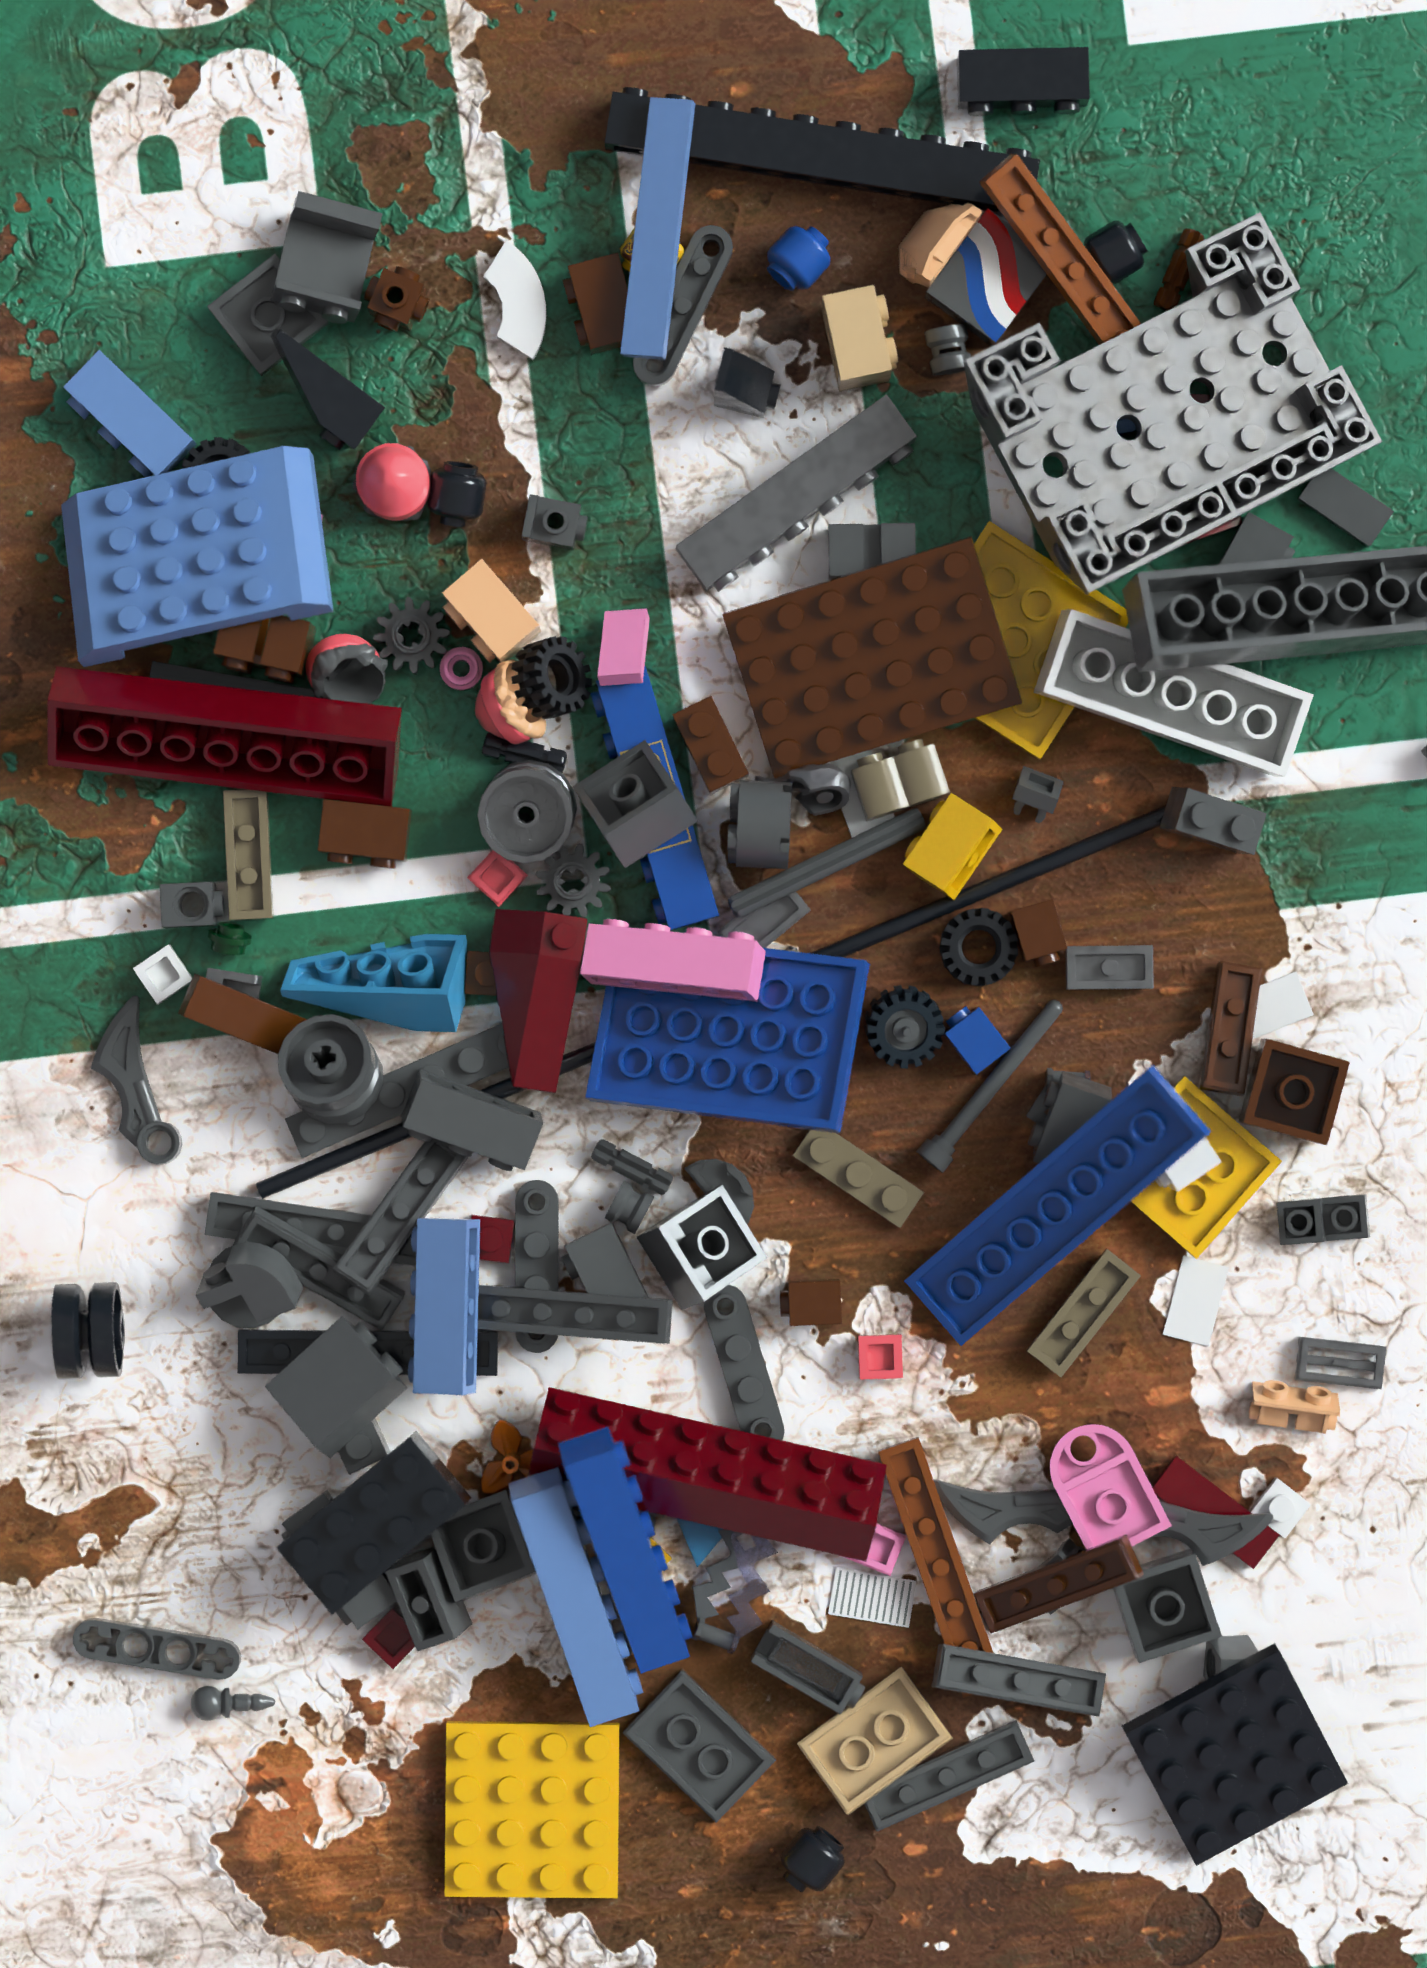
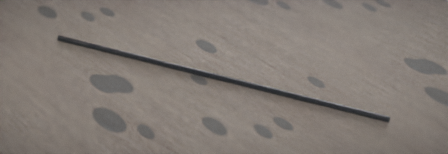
(839, 949)

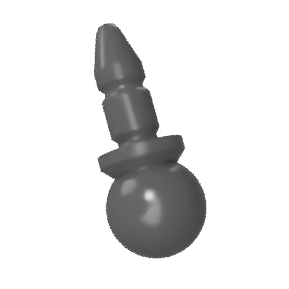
(210, 1703)

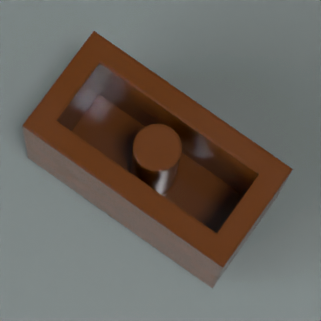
(601, 298)
(710, 745)
(365, 832)

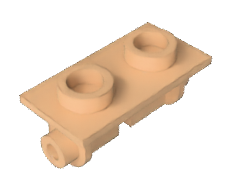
(1275, 1400)

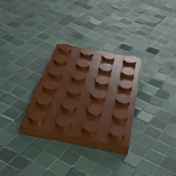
(872, 657)

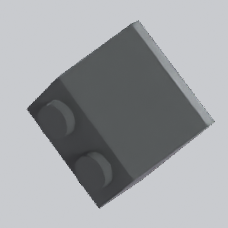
(635, 804)
(702, 1248)

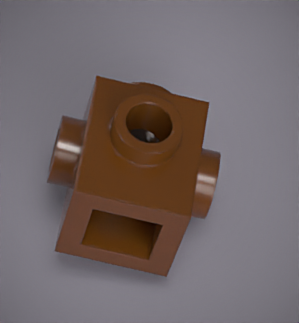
(400, 314)

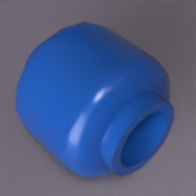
(798, 258)

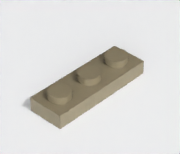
(248, 854)
(859, 1175)
(1083, 1312)

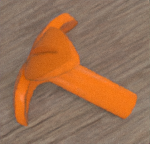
(497, 1474)

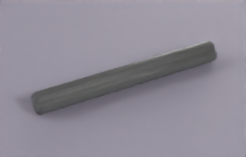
(826, 863)

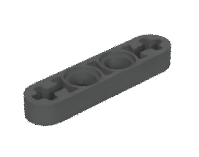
(156, 1654)

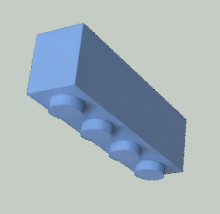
(445, 1306)

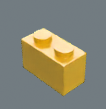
(951, 845)

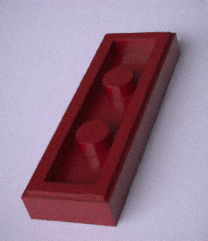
(1187, 1488)

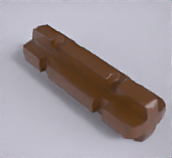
(1177, 271)

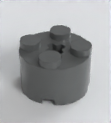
(762, 825)

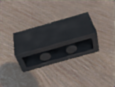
(1023, 80)

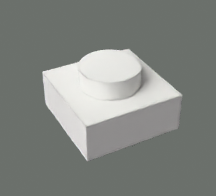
(163, 974)
(1283, 1504)

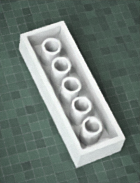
(1200, 707)

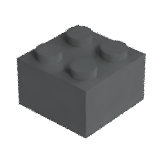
(483, 1547)
(1167, 1607)

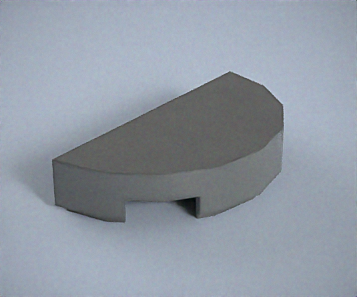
(714, 1172)

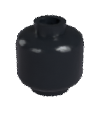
(1116, 250)
(457, 493)
(812, 1859)

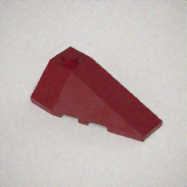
(536, 979)

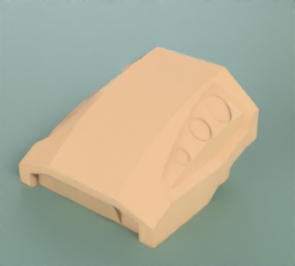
(934, 241)

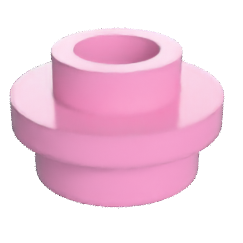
(461, 654)

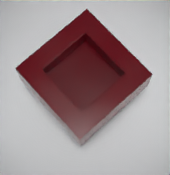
(495, 1238)
(390, 1638)

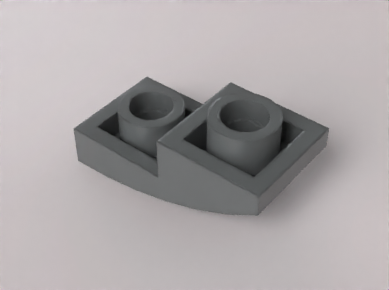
(1323, 1219)

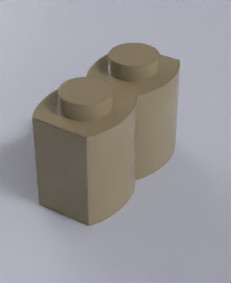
(900, 780)

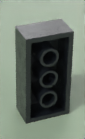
(374, 1523)

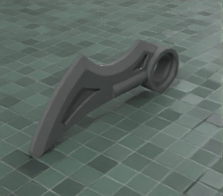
(122, 1064)
(991, 1513)
(1212, 1534)

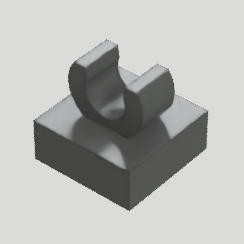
(1037, 791)

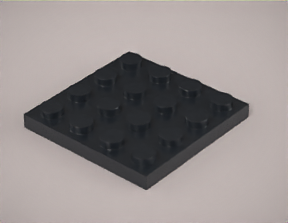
(1235, 1754)

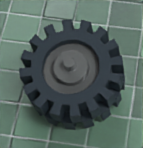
(904, 1026)

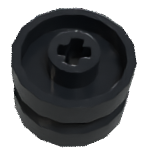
(87, 1328)

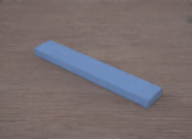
(657, 228)

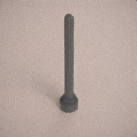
(940, 1148)

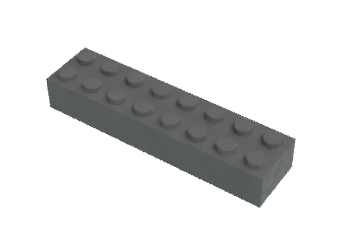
(1278, 608)

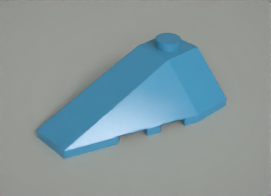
(401, 985)

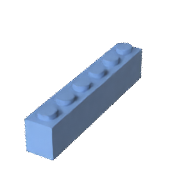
(574, 1596)

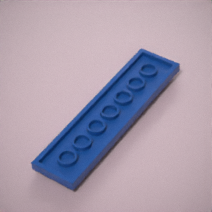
(1057, 1205)

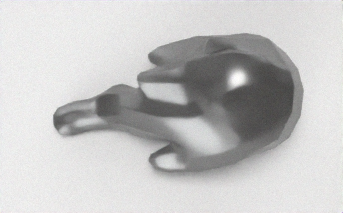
(821, 787)

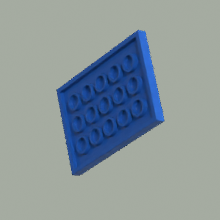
(733, 1057)

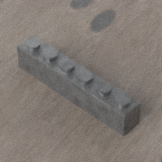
(796, 493)

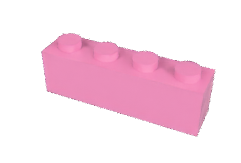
(673, 960)

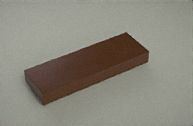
(237, 1014)
(1230, 1028)

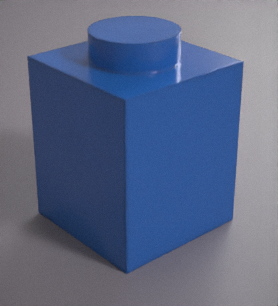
(975, 1038)

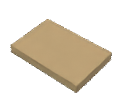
(874, 1741)

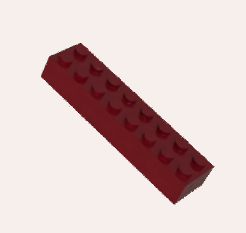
(223, 736)
(726, 1474)

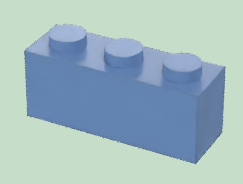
(128, 416)

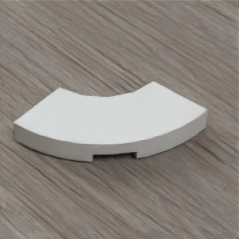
(521, 300)

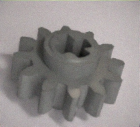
(427, 629)
(572, 864)

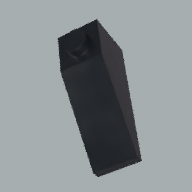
(744, 385)
(331, 399)

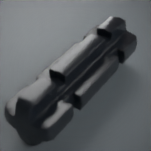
(496, 746)

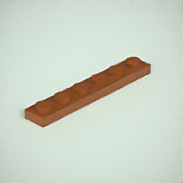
(1058, 250)
(934, 1546)

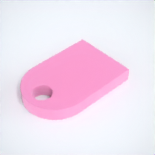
(1107, 1493)

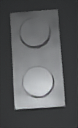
(1109, 967)

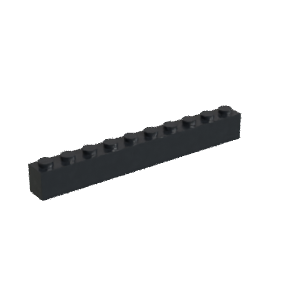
(819, 152)

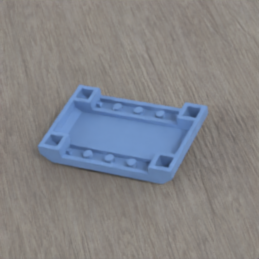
(195, 552)

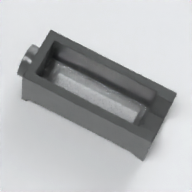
(808, 1668)

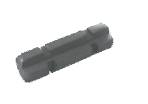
(632, 1167)

